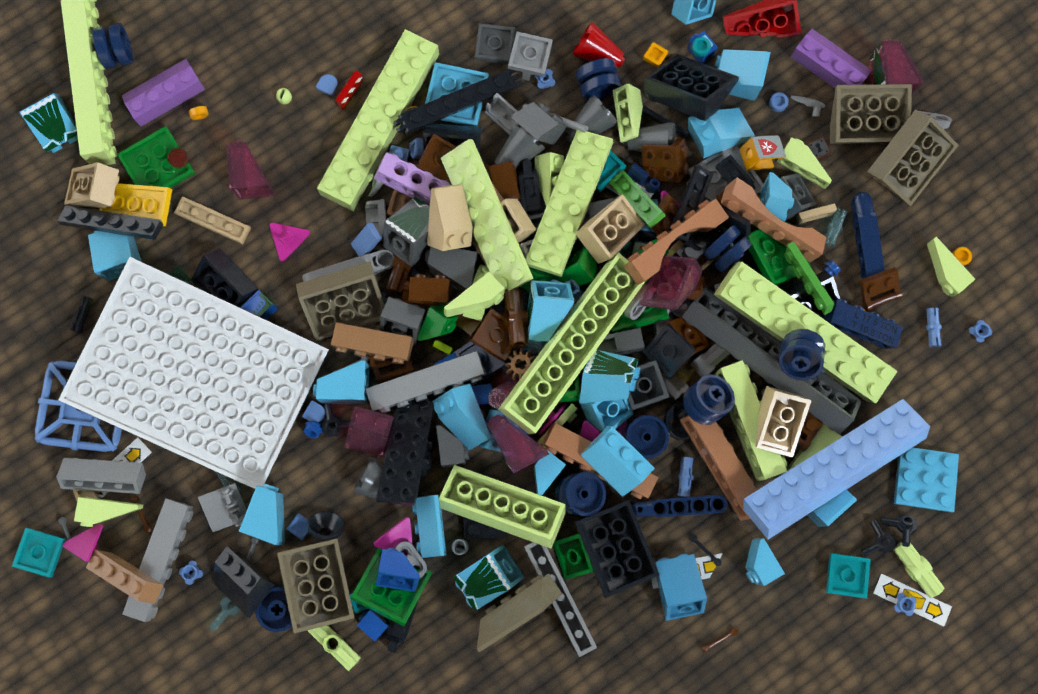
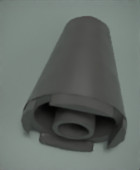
(595, 117)
(658, 134)
(519, 147)
(369, 479)

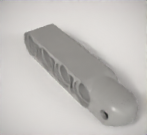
(380, 261)

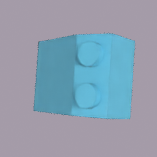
(720, 131)
(462, 416)

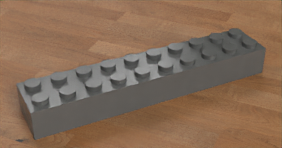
(761, 353)

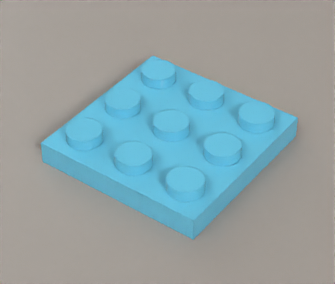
(449, 79)
(926, 479)

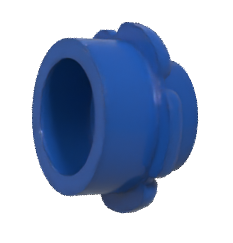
(831, 268)
(313, 429)

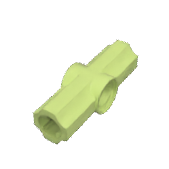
(919, 569)
(342, 653)

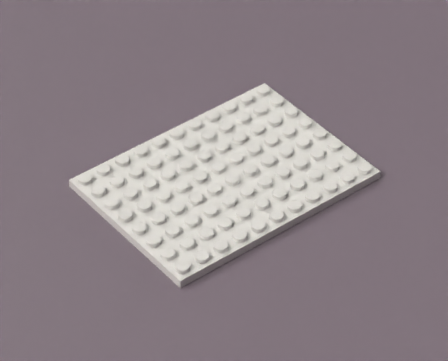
(194, 374)

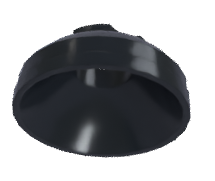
(676, 412)
(328, 522)

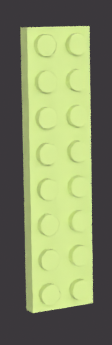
(569, 202)
(487, 217)

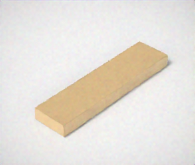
(212, 220)

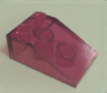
(672, 283)

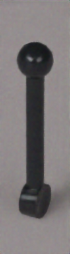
(693, 538)

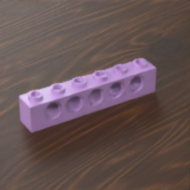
(403, 182)

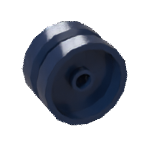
(112, 45)
(598, 78)
(727, 249)
(802, 354)
(709, 399)
(654, 430)
(581, 493)
(268, 613)

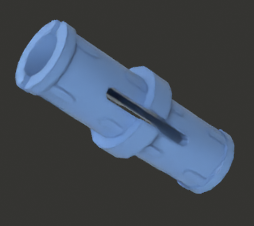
(933, 327)
(685, 477)

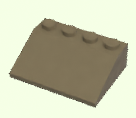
(869, 113)
(913, 157)
(341, 297)
(315, 586)
(516, 610)

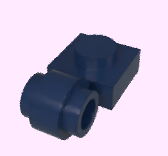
(640, 176)

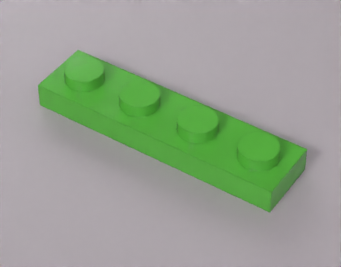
(637, 198)
(811, 282)

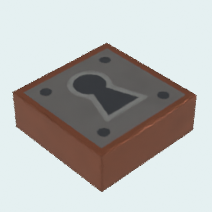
(819, 148)

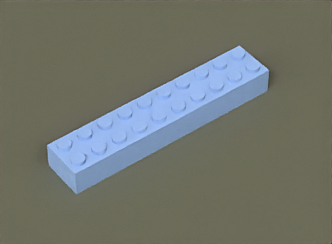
(835, 468)

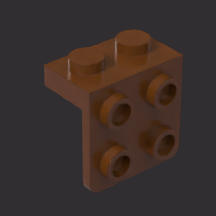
(665, 161)

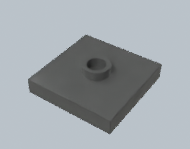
(494, 43)

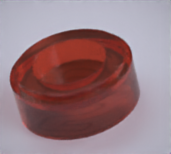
(178, 158)

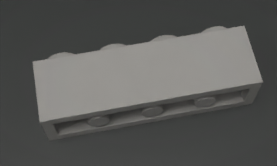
(101, 475)

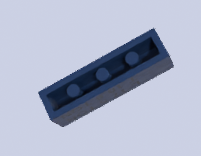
(864, 325)

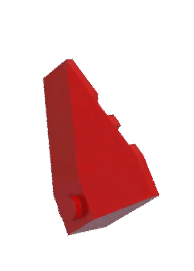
(765, 19)

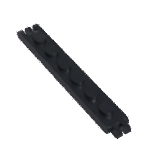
(457, 101)

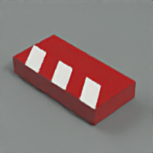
(349, 90)

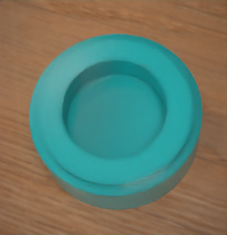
(701, 46)

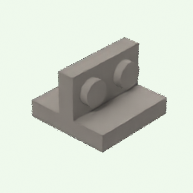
(530, 54)

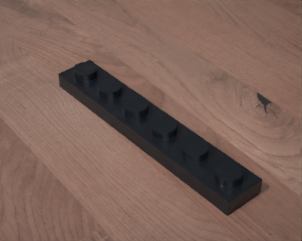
(110, 222)

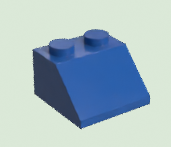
(396, 571)

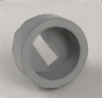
(460, 551)

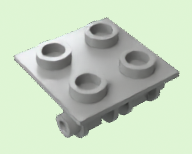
(223, 507)

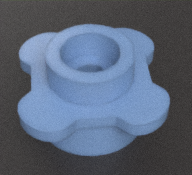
(545, 83)
(986, 331)
(192, 566)
(909, 609)

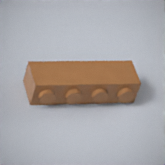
(372, 342)
(124, 576)

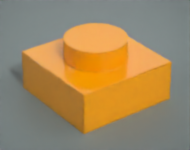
(655, 55)

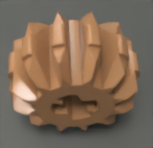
(525, 358)

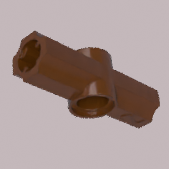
(399, 275)
(515, 318)

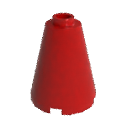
(596, 45)

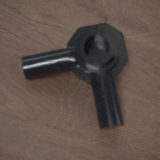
(331, 425)
(905, 524)
(883, 542)

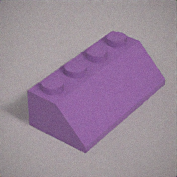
(829, 61)
(162, 92)

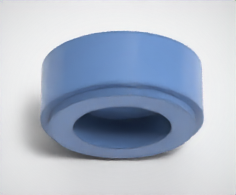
(778, 102)

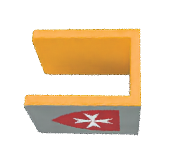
(759, 152)

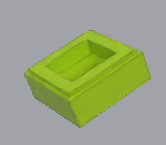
(442, 348)

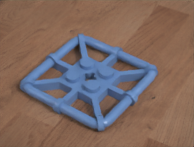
(69, 415)

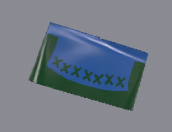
(260, 305)

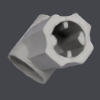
(706, 362)

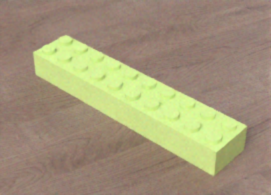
(88, 83)
(374, 124)
(781, 314)
(571, 346)

